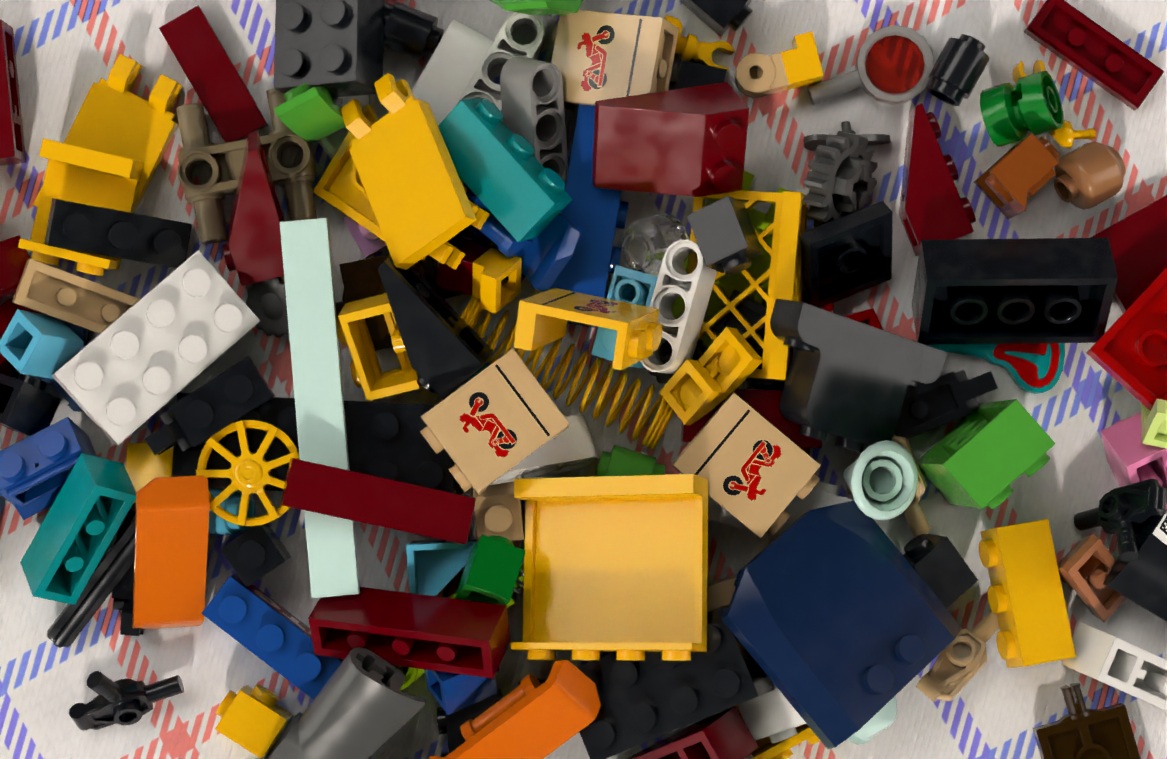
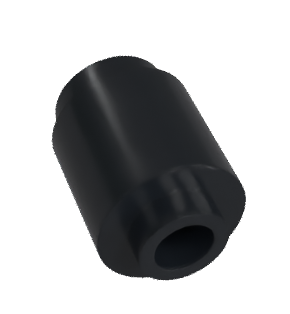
(410, 30)
(957, 69)

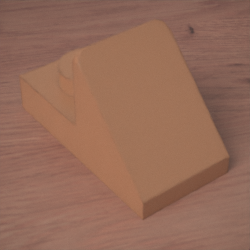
(1086, 571)

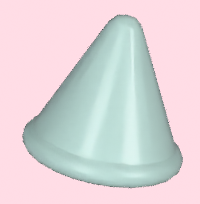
(883, 480)

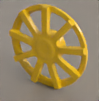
(247, 472)

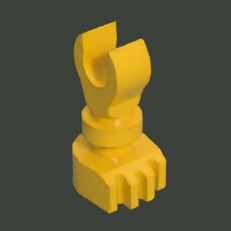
(701, 51)

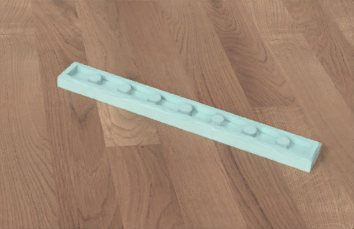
(318, 395)

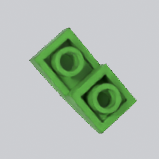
(310, 113)

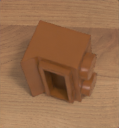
(1019, 174)

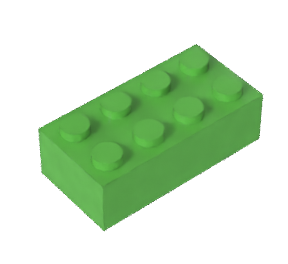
(986, 454)

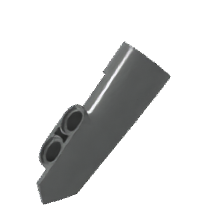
(351, 712)

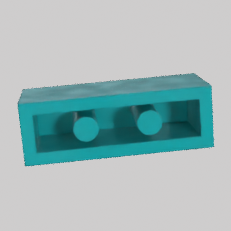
(502, 169)
(78, 529)

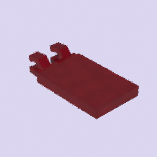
(1138, 250)

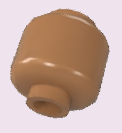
(1089, 175)

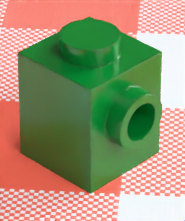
(491, 571)

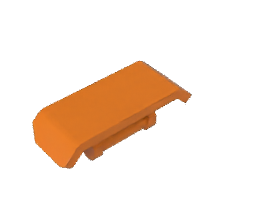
(171, 552)
(532, 717)

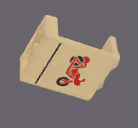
(612, 55)
(493, 422)
(749, 466)

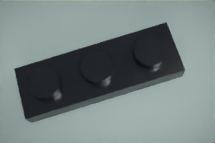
(117, 233)

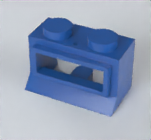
(41, 459)

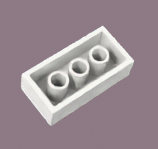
(156, 348)

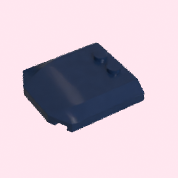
(837, 619)

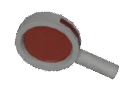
(888, 66)

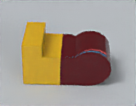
(482, 275)

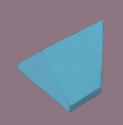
(434, 564)

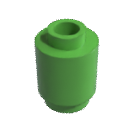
(627, 463)

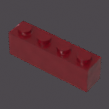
(413, 630)

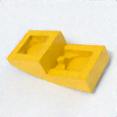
(709, 380)

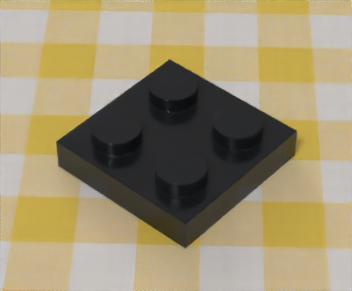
(847, 255)

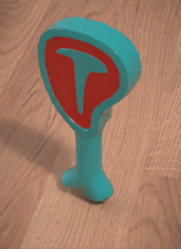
(1030, 365)

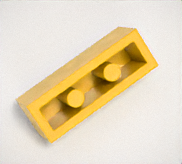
(1026, 594)

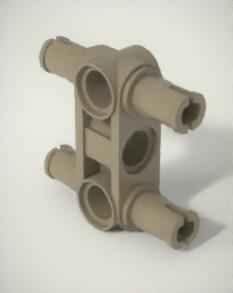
(226, 167)

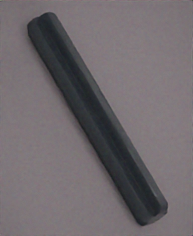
(102, 582)

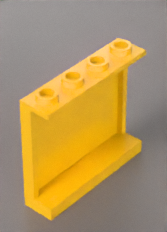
(615, 566)

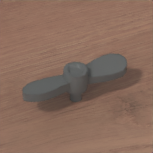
(813, 141)

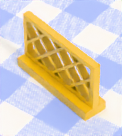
(783, 274)

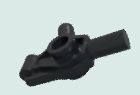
(1123, 512)
(121, 700)

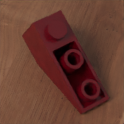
(929, 197)

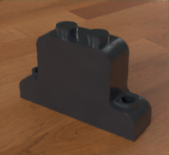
(847, 374)

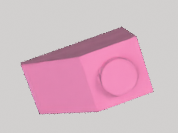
(1130, 458)

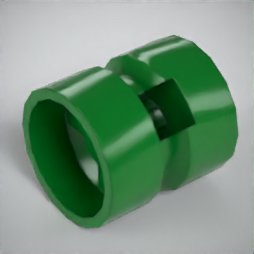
(1016, 110)

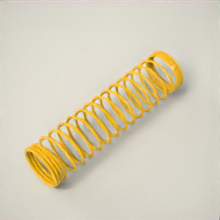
(472, 315)

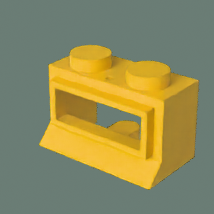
(365, 365)

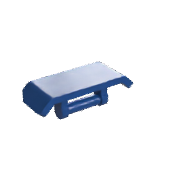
(541, 256)

